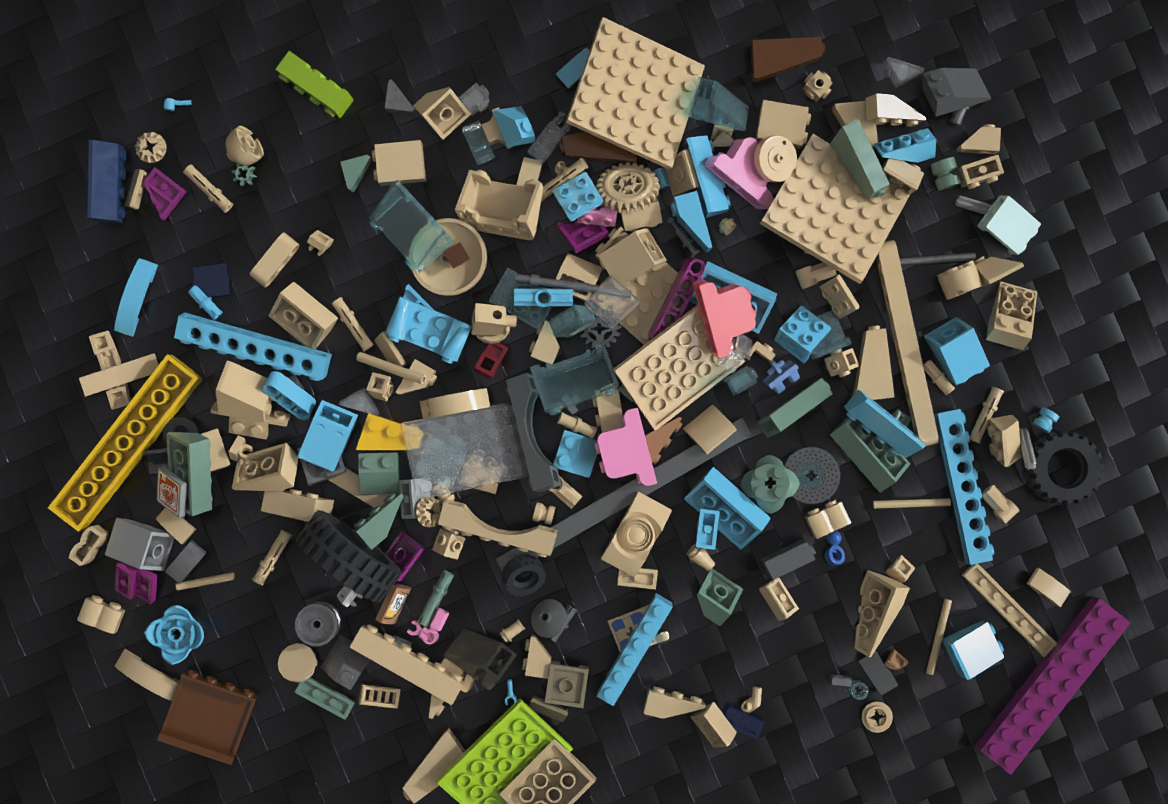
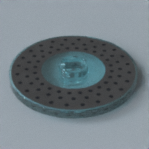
(823, 465)

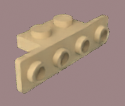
(255, 428)

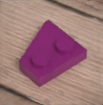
(163, 192)
(582, 235)

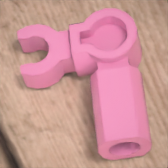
(430, 635)

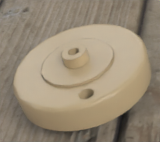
(775, 158)

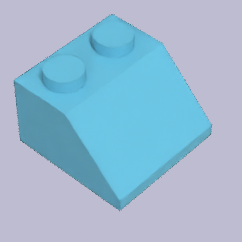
(576, 454)

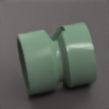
(946, 173)

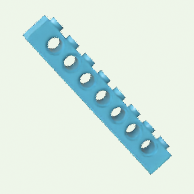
(319, 359)
(955, 479)

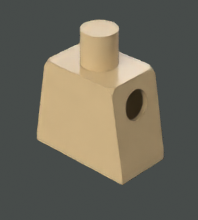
(491, 320)

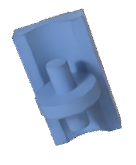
(780, 372)

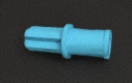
(205, 302)

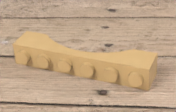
(459, 517)

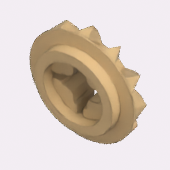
(158, 150)
(423, 516)
(884, 721)

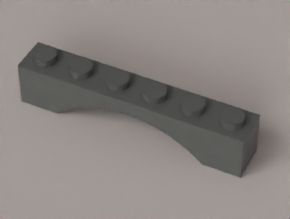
(523, 395)

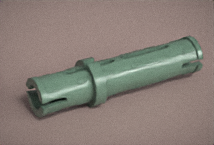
(433, 602)

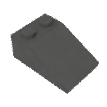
(953, 89)

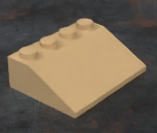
(550, 779)

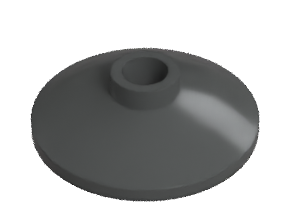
(556, 618)

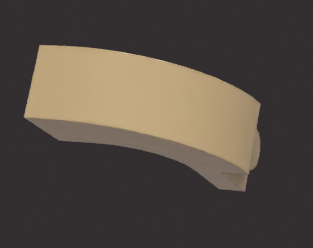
(455, 403)

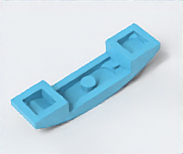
(133, 297)

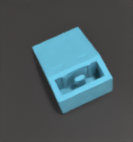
(327, 436)

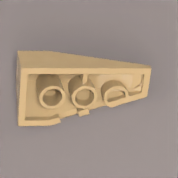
(879, 607)

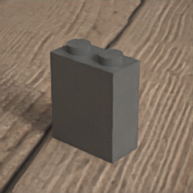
(788, 559)

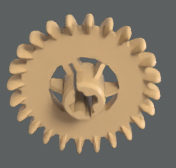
(629, 192)

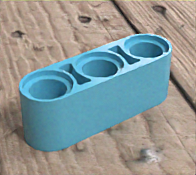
(289, 395)

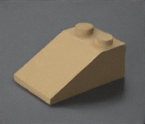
(267, 469)

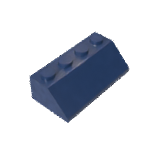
(106, 182)

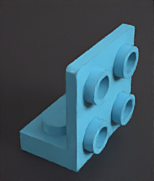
(578, 196)
(802, 333)

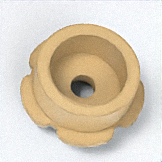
(727, 226)

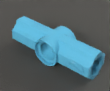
(529, 297)

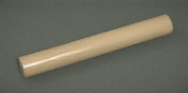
(205, 581)

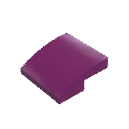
(135, 581)

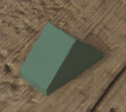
(354, 170)

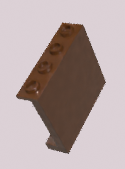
(207, 717)

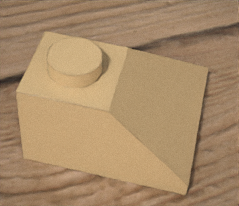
(442, 111)
(995, 268)

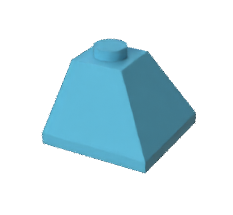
(514, 126)

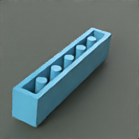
(634, 649)

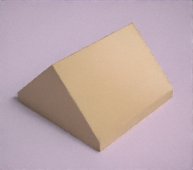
(714, 726)

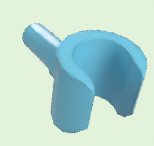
(169, 104)
(510, 692)

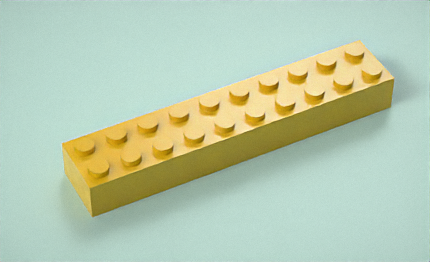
(125, 443)

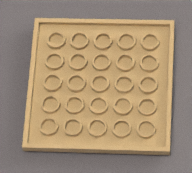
(635, 93)
(829, 214)

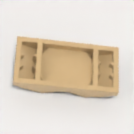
(636, 534)

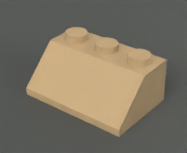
(302, 316)

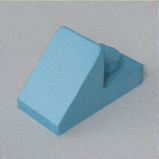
(707, 529)

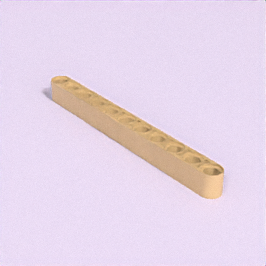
(906, 343)

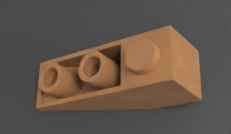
(660, 438)

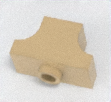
(493, 131)

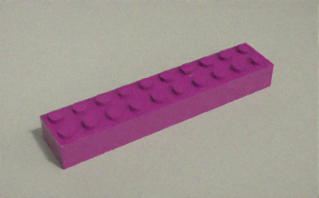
(1052, 684)

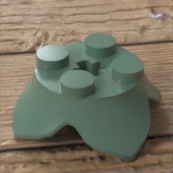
(770, 499)

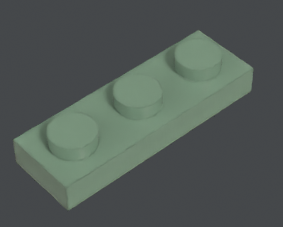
(325, 697)

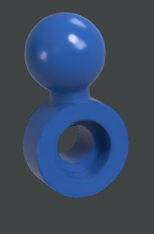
(834, 554)

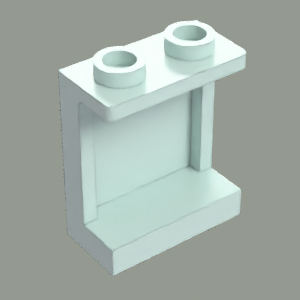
(1010, 224)

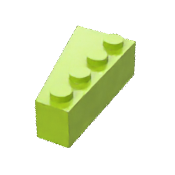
(314, 84)

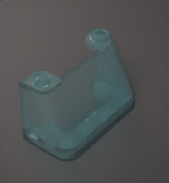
(409, 227)
(575, 380)

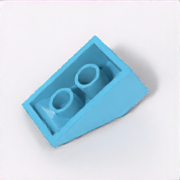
(691, 218)

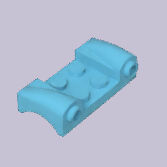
(428, 329)

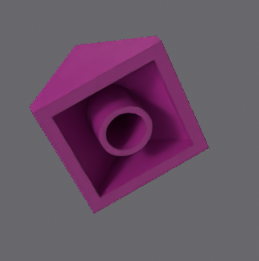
(404, 552)

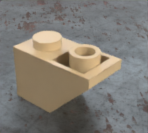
(546, 346)
(538, 659)

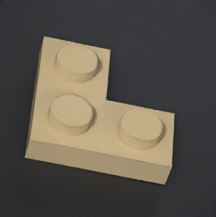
(644, 579)

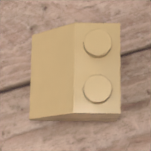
(903, 174)

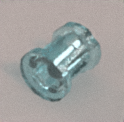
(864, 689)

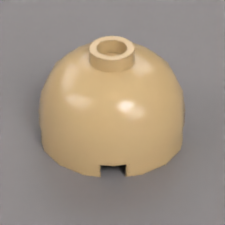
(242, 147)

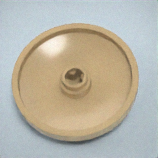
(441, 277)

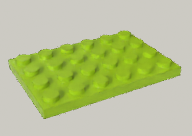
(499, 756)

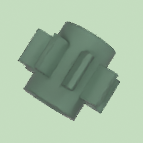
(238, 173)

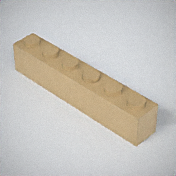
(407, 664)

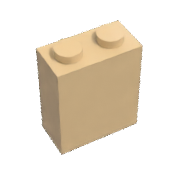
(783, 120)
(399, 162)

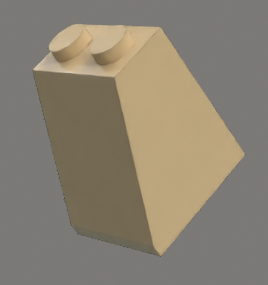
(632, 257)
(242, 394)

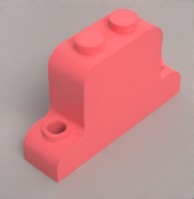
(724, 314)

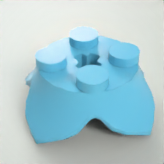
(161, 634)

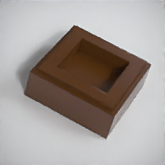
(456, 255)

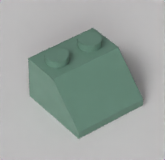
(378, 473)

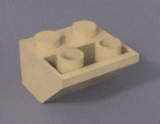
(580, 271)
(1005, 439)

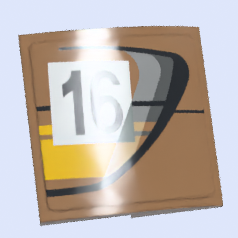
(393, 604)

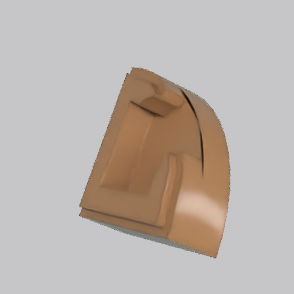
(895, 661)

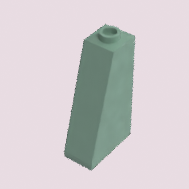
(860, 160)
(794, 408)

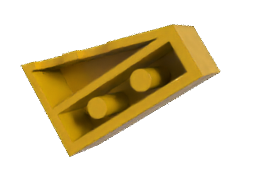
(381, 434)

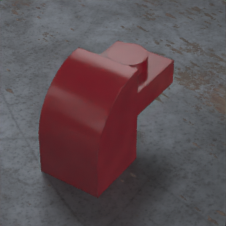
(490, 360)

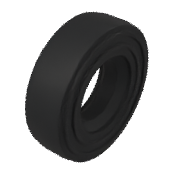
(177, 422)

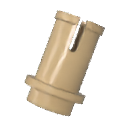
(512, 631)

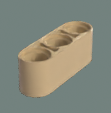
(274, 259)

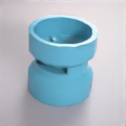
(1045, 422)

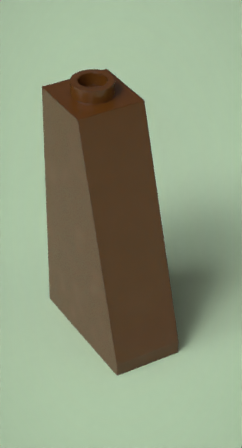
(779, 56)
(593, 148)

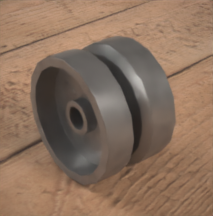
(307, 627)

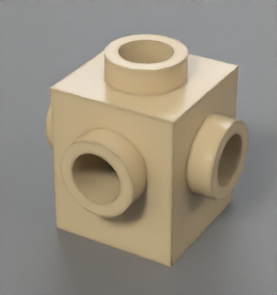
(814, 91)
(841, 362)
(449, 543)

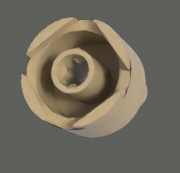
(960, 280)

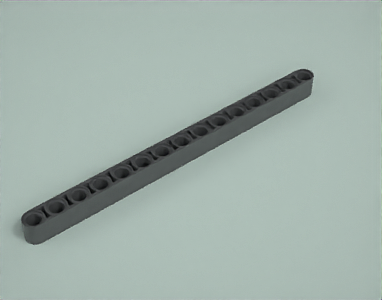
(625, 494)

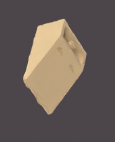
(1012, 316)

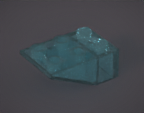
(718, 105)
(504, 296)

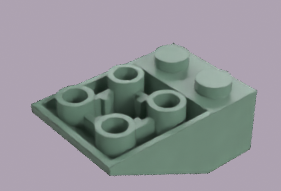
(377, 525)

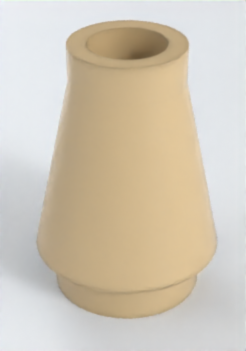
(700, 557)

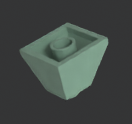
(718, 597)

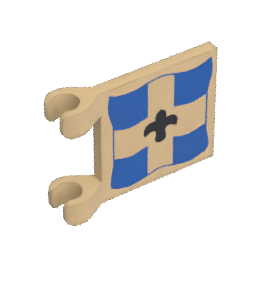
(625, 624)

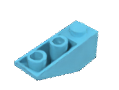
(909, 147)

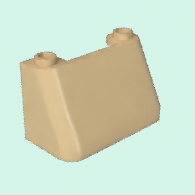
(500, 206)

